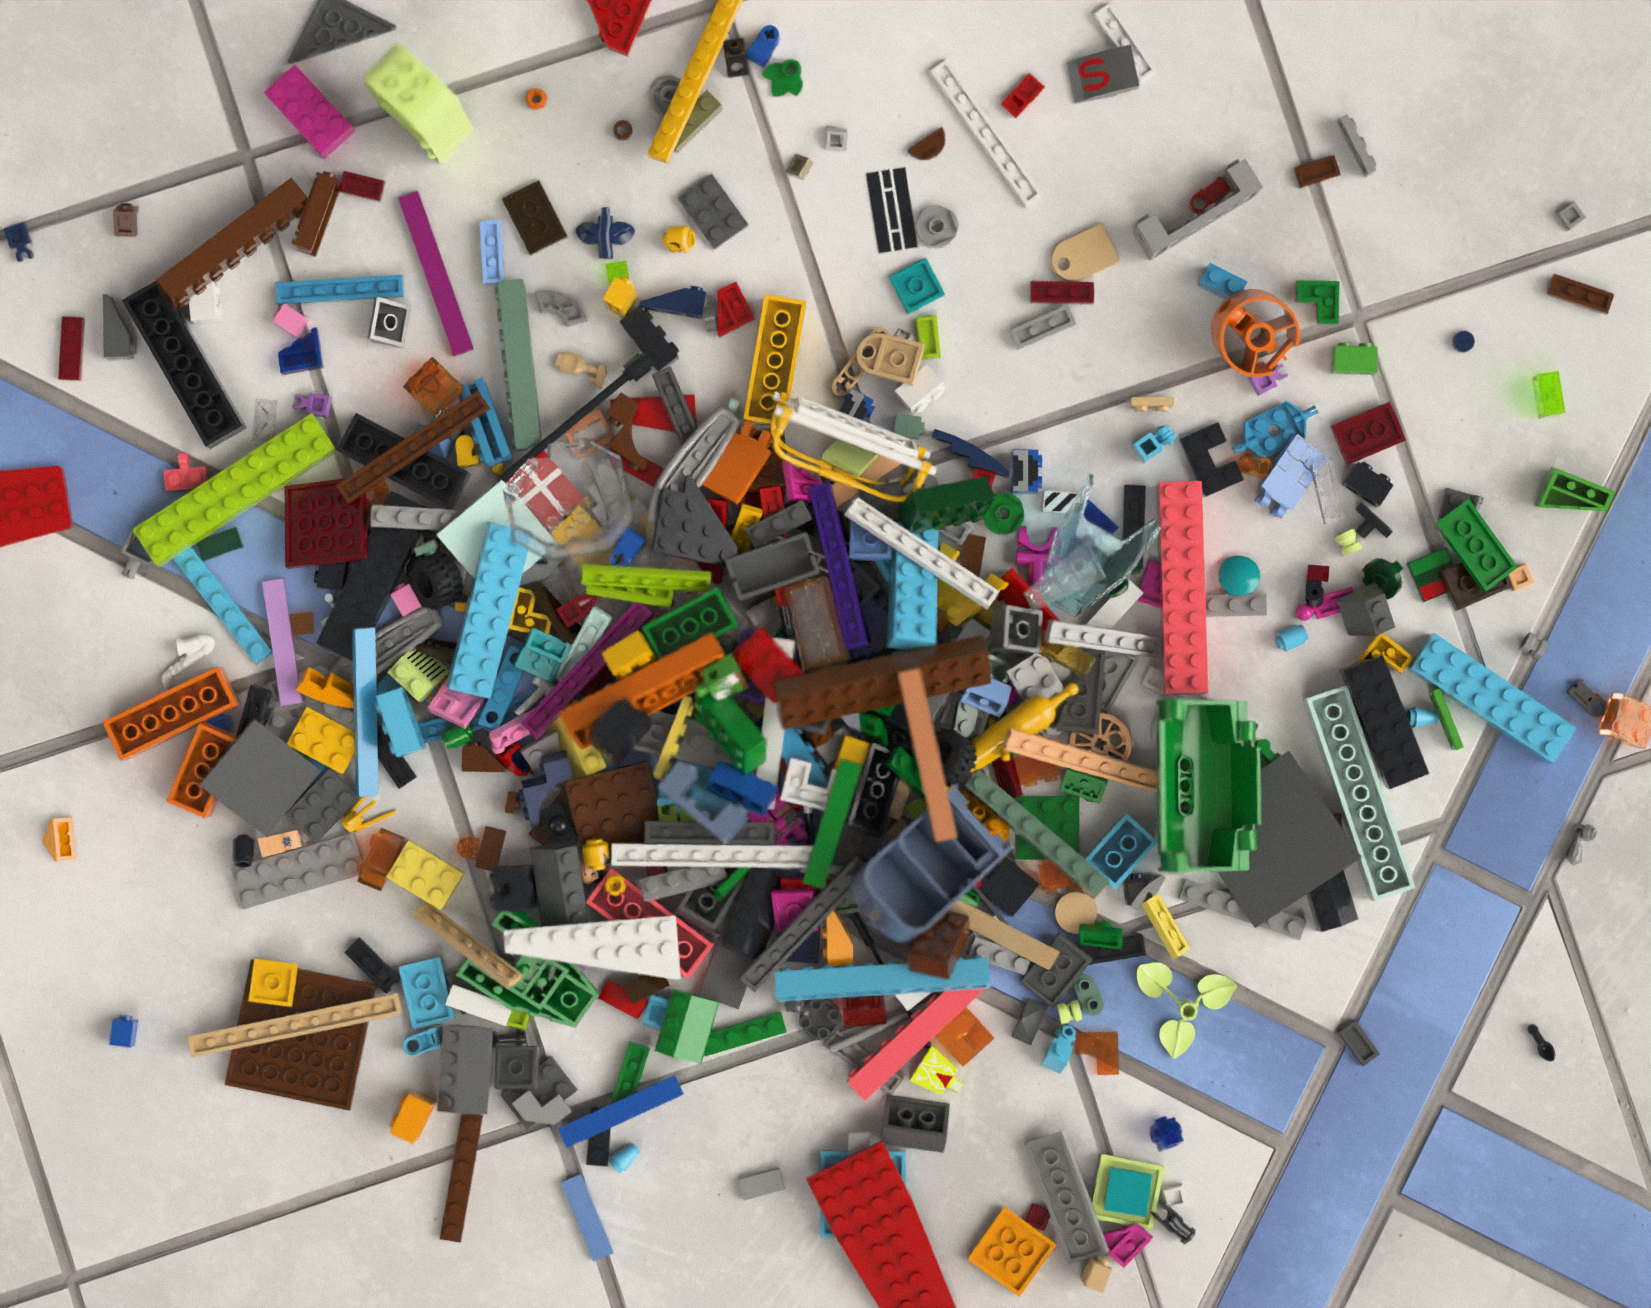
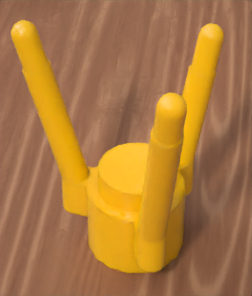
(353, 820)

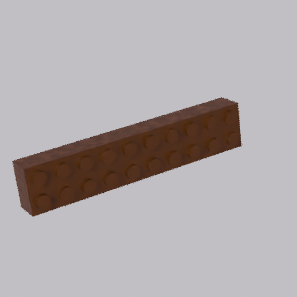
(876, 682)

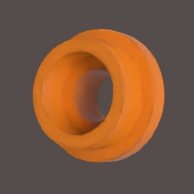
(536, 92)

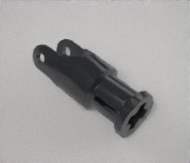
(1175, 1224)

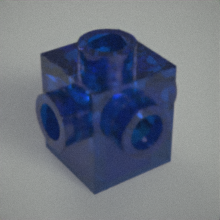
(1166, 1133)

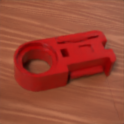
(1211, 195)

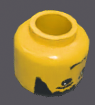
(596, 853)

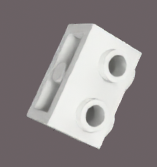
(925, 388)

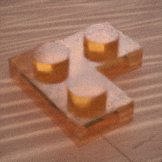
(1104, 1046)

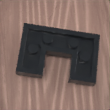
(1197, 453)

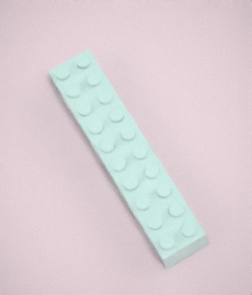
(1359, 793)

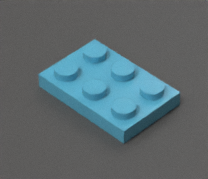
(426, 992)

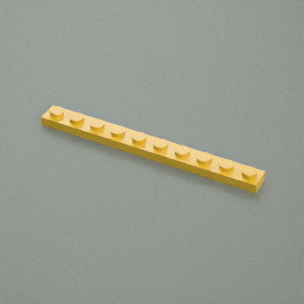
(693, 80)

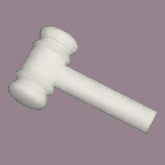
(543, 686)

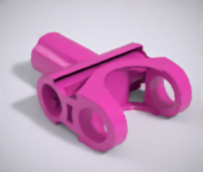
(1035, 557)

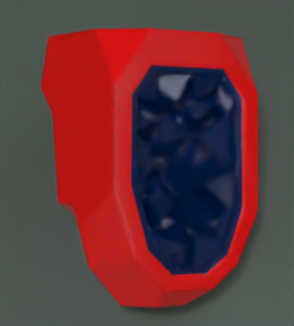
(514, 760)

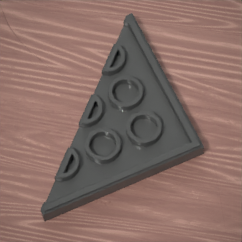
(335, 26)

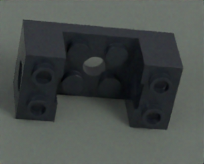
(522, 886)

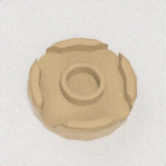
(1075, 909)

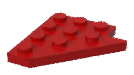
(619, 21)

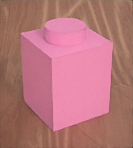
(290, 320)
(406, 599)

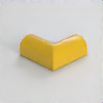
(1393, 654)

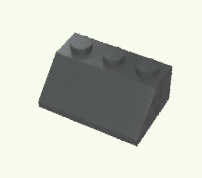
(915, 1123)

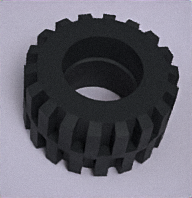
(436, 580)
(962, 757)

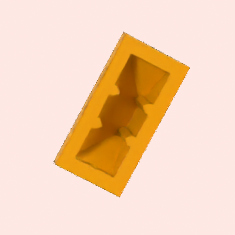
(60, 839)

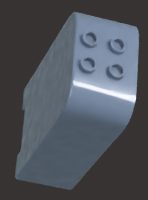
(920, 878)

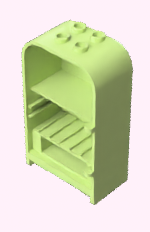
(418, 102)

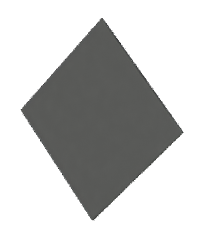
(1296, 844)

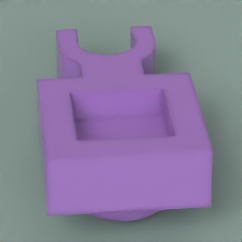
(1265, 383)
(316, 404)

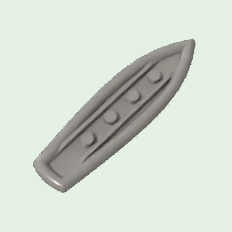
(696, 455)
(395, 640)

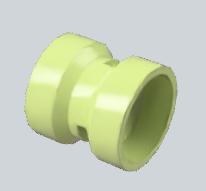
(1348, 542)
(1064, 1012)

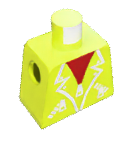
(936, 1073)

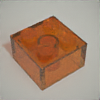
(1627, 721)

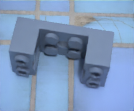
(680, 782)

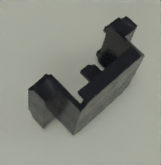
(620, 730)

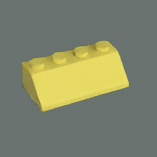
(581, 761)

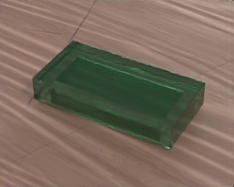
(220, 544)

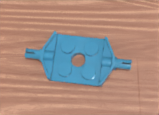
(1284, 416)

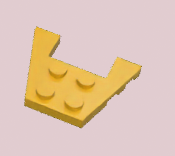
(954, 603)

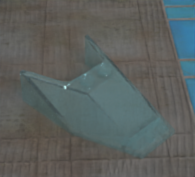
(1115, 555)

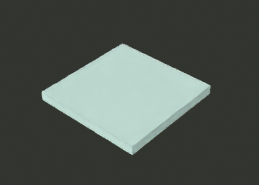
(467, 531)

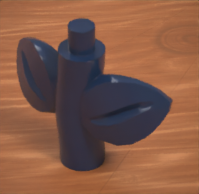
(605, 233)

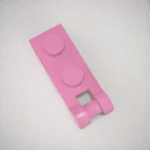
(508, 733)

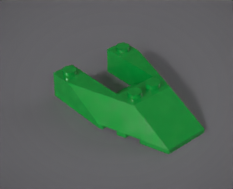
(547, 986)

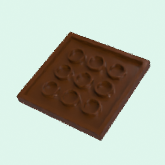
(613, 804)

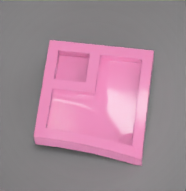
(456, 705)

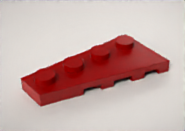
(654, 414)

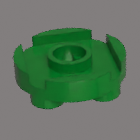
(1015, 512)

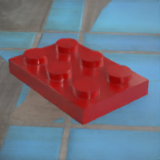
(765, 662)

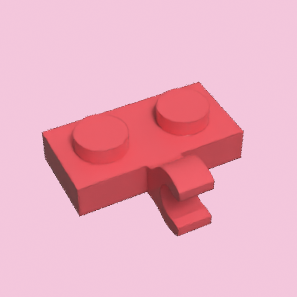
(185, 477)

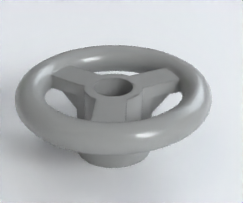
(662, 94)

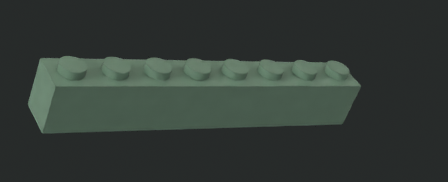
(520, 364)
(1036, 834)

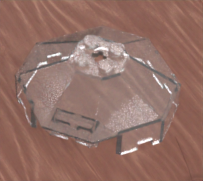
(571, 481)

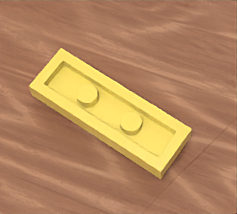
(1165, 926)

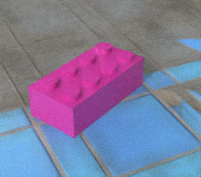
(309, 111)

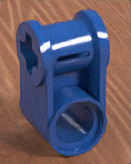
(762, 49)
(629, 545)

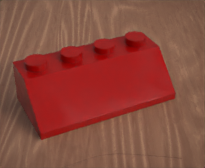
(1014, 596)

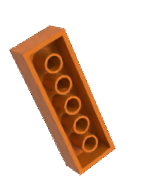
(171, 713)

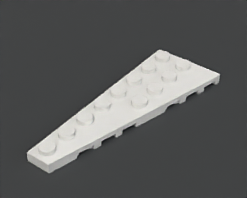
(629, 945)

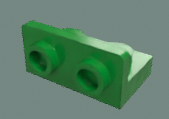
(1083, 785)

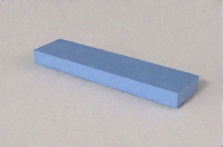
(587, 1217)

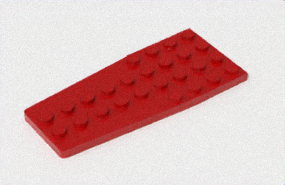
(33, 504)
(881, 1230)

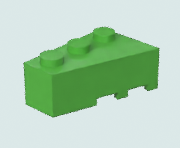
(1572, 492)

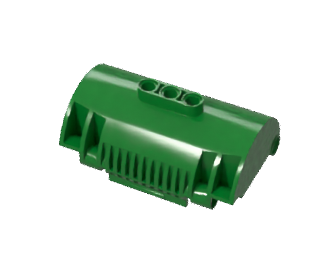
(1217, 785)

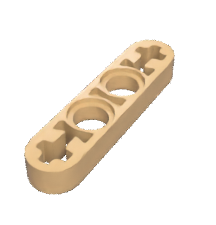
(853, 361)

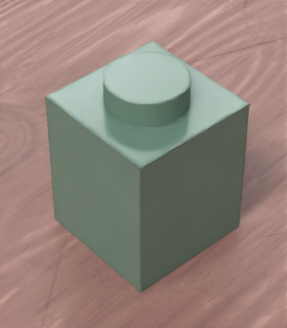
(909, 426)

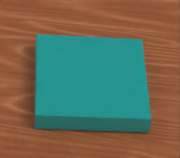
(916, 286)
(1128, 1192)

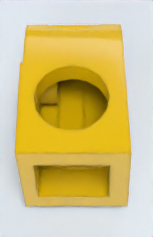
(465, 452)

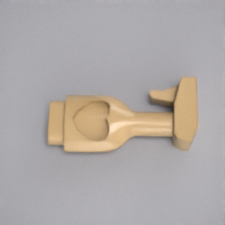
(575, 364)

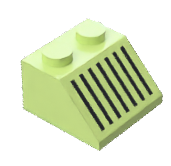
(418, 673)

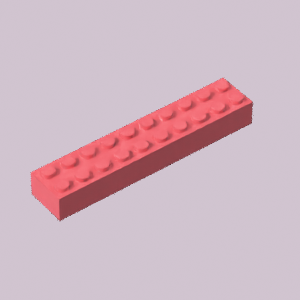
(1182, 588)

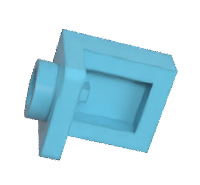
(655, 1011)

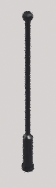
(869, 942)

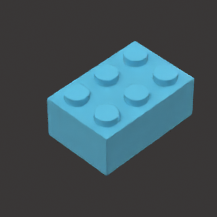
(400, 722)
(1120, 850)

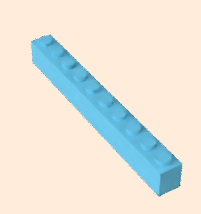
(876, 980)

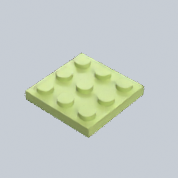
(1099, 1193)

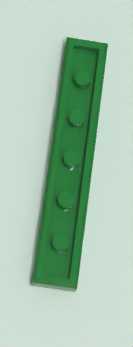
(832, 823)

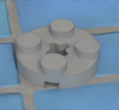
(943, 216)

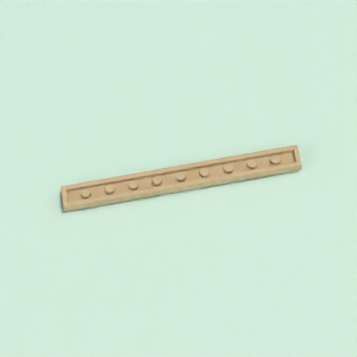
(294, 1025)

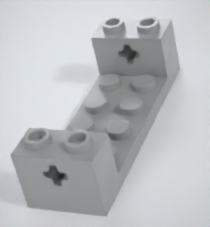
(1243, 187)

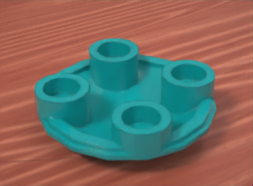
(1239, 575)

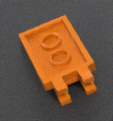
(739, 464)

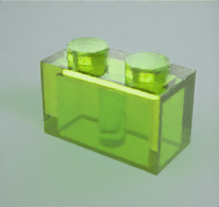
(1548, 394)

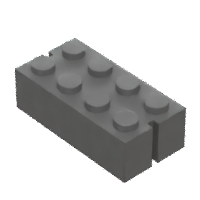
(772, 566)

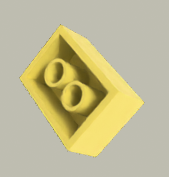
(426, 875)

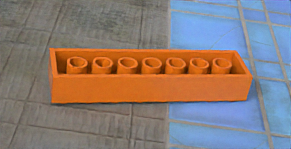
(647, 689)

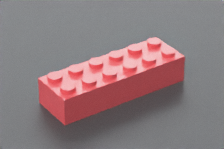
(631, 905)

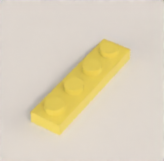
(671, 747)

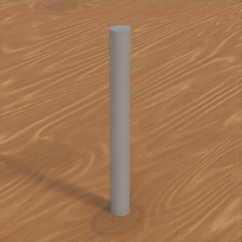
(868, 1032)

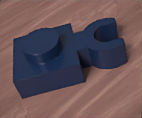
(18, 238)

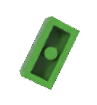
(1354, 359)

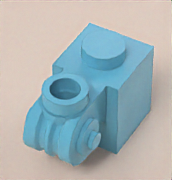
(1152, 444)
(1060, 1049)

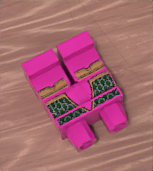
(786, 822)

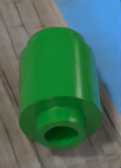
(457, 736)

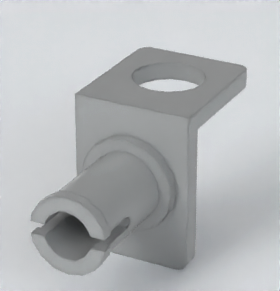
(135, 558)

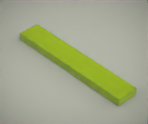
(645, 578)

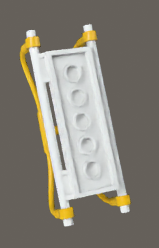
(851, 431)

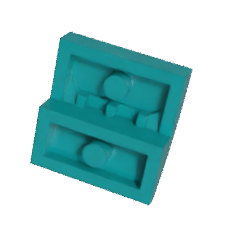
(542, 655)

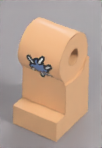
(279, 843)

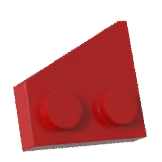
(732, 310)

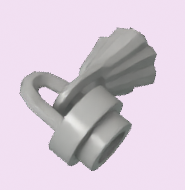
(1588, 834)

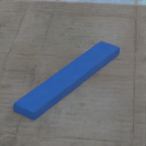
(620, 1111)

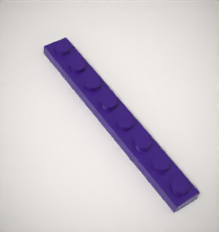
(838, 566)

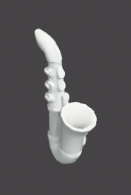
(194, 648)

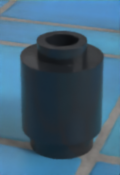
(243, 851)

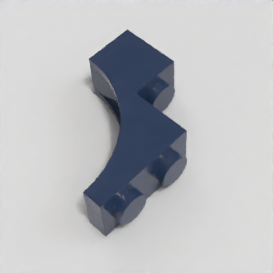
(553, 770)

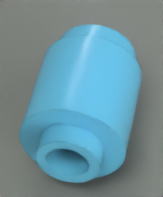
(1291, 637)

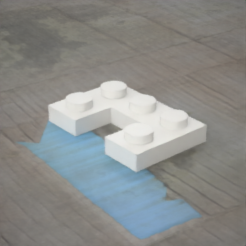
(799, 791)

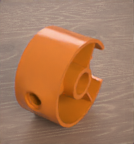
(1244, 323)

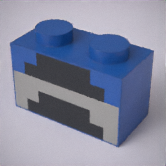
(857, 405)
(1025, 471)

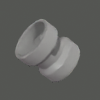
(1533, 646)

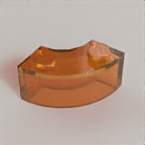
(380, 859)

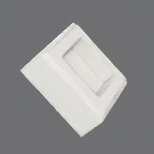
(1175, 1196)

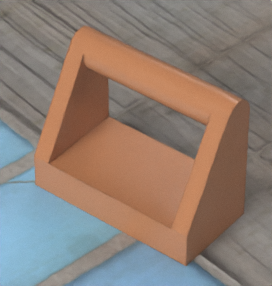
(587, 421)

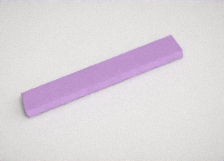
(282, 641)

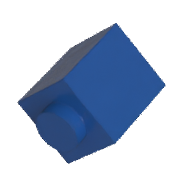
(123, 1031)

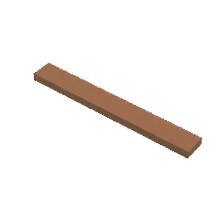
(927, 754)

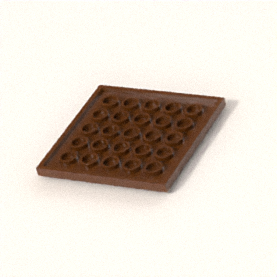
(310, 1066)

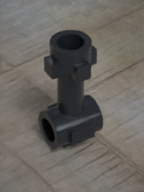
(518, 1037)

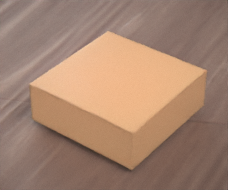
(1520, 577)

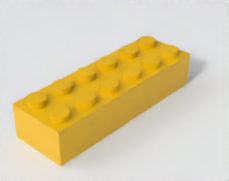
(774, 356)

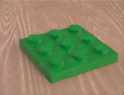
(1057, 814)

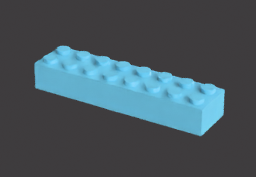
(487, 613)
(1491, 698)

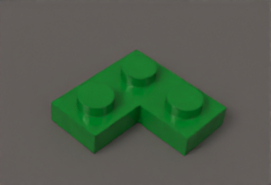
(1324, 294)

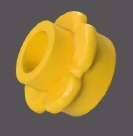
(620, 884)

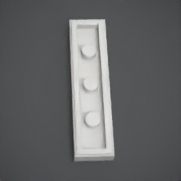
(1120, 36)

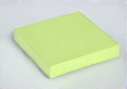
(849, 457)

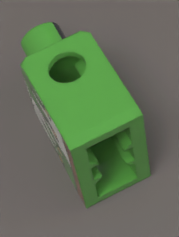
(722, 679)

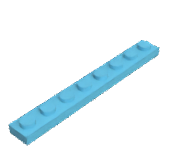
(223, 605)

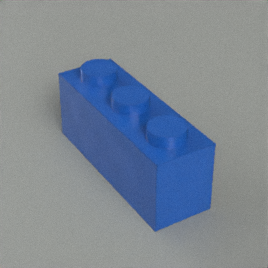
(746, 789)

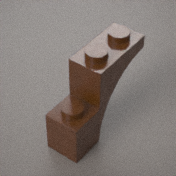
(623, 413)

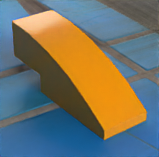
(326, 689)

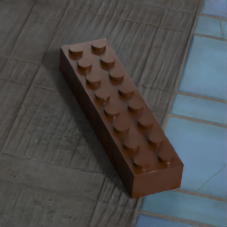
(232, 244)

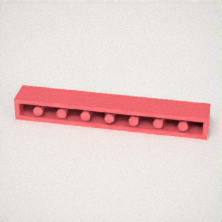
(909, 1040)

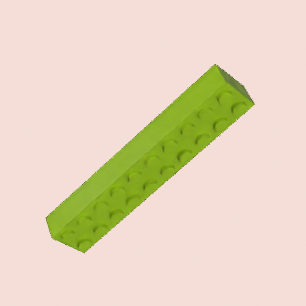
(234, 490)

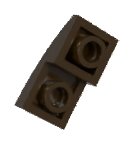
(644, 987)

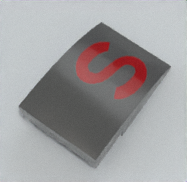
(1103, 74)

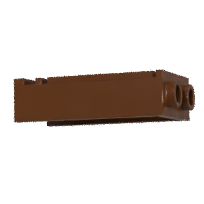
(316, 213)

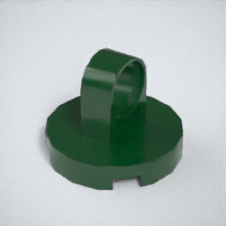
(1385, 575)

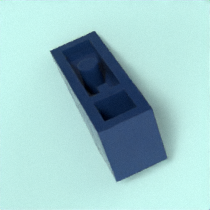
(681, 302)

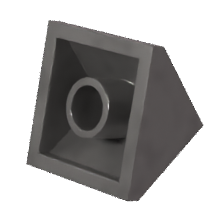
(388, 322)

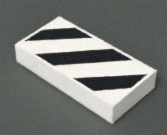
(1057, 501)

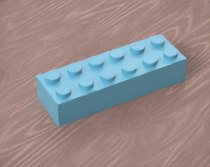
(912, 600)

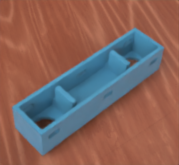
(503, 692)

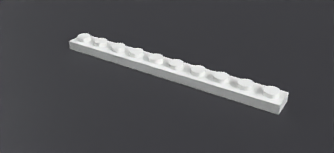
(711, 855)

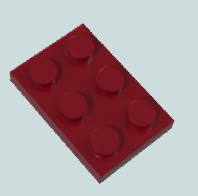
(1368, 433)

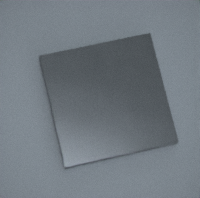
(260, 777)

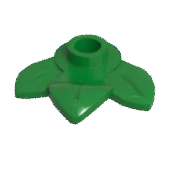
(782, 80)

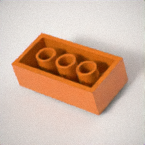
(203, 753)

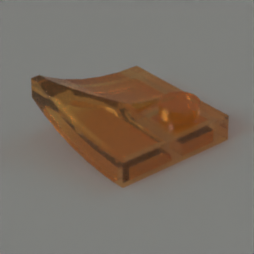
(964, 1036)

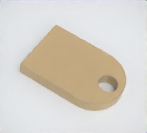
(1085, 253)
(892, 357)

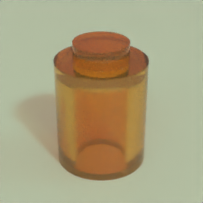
(1254, 465)

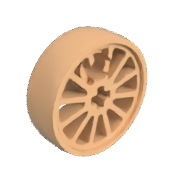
(1123, 732)

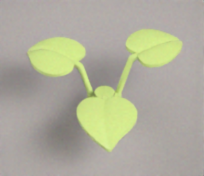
(1179, 1035)

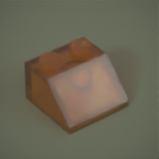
(433, 387)

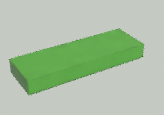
(1446, 719)

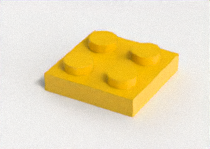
(273, 982)

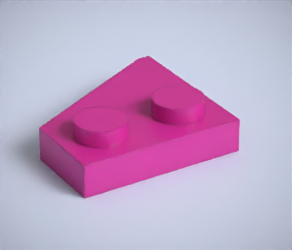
(798, 483)
(1126, 1242)

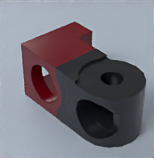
(1314, 591)

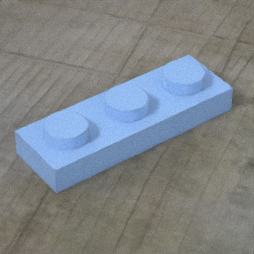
(492, 251)

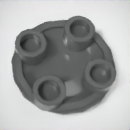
(820, 1019)

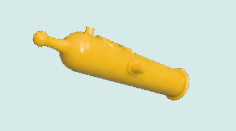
(1030, 717)

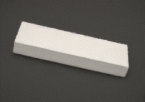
(478, 1005)

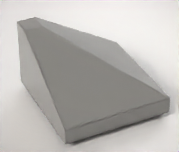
(836, 138)

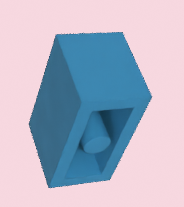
(1221, 281)

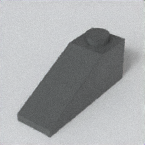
(116, 336)

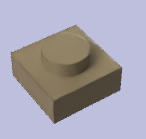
(799, 166)

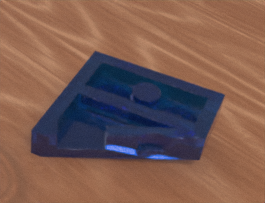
(302, 355)

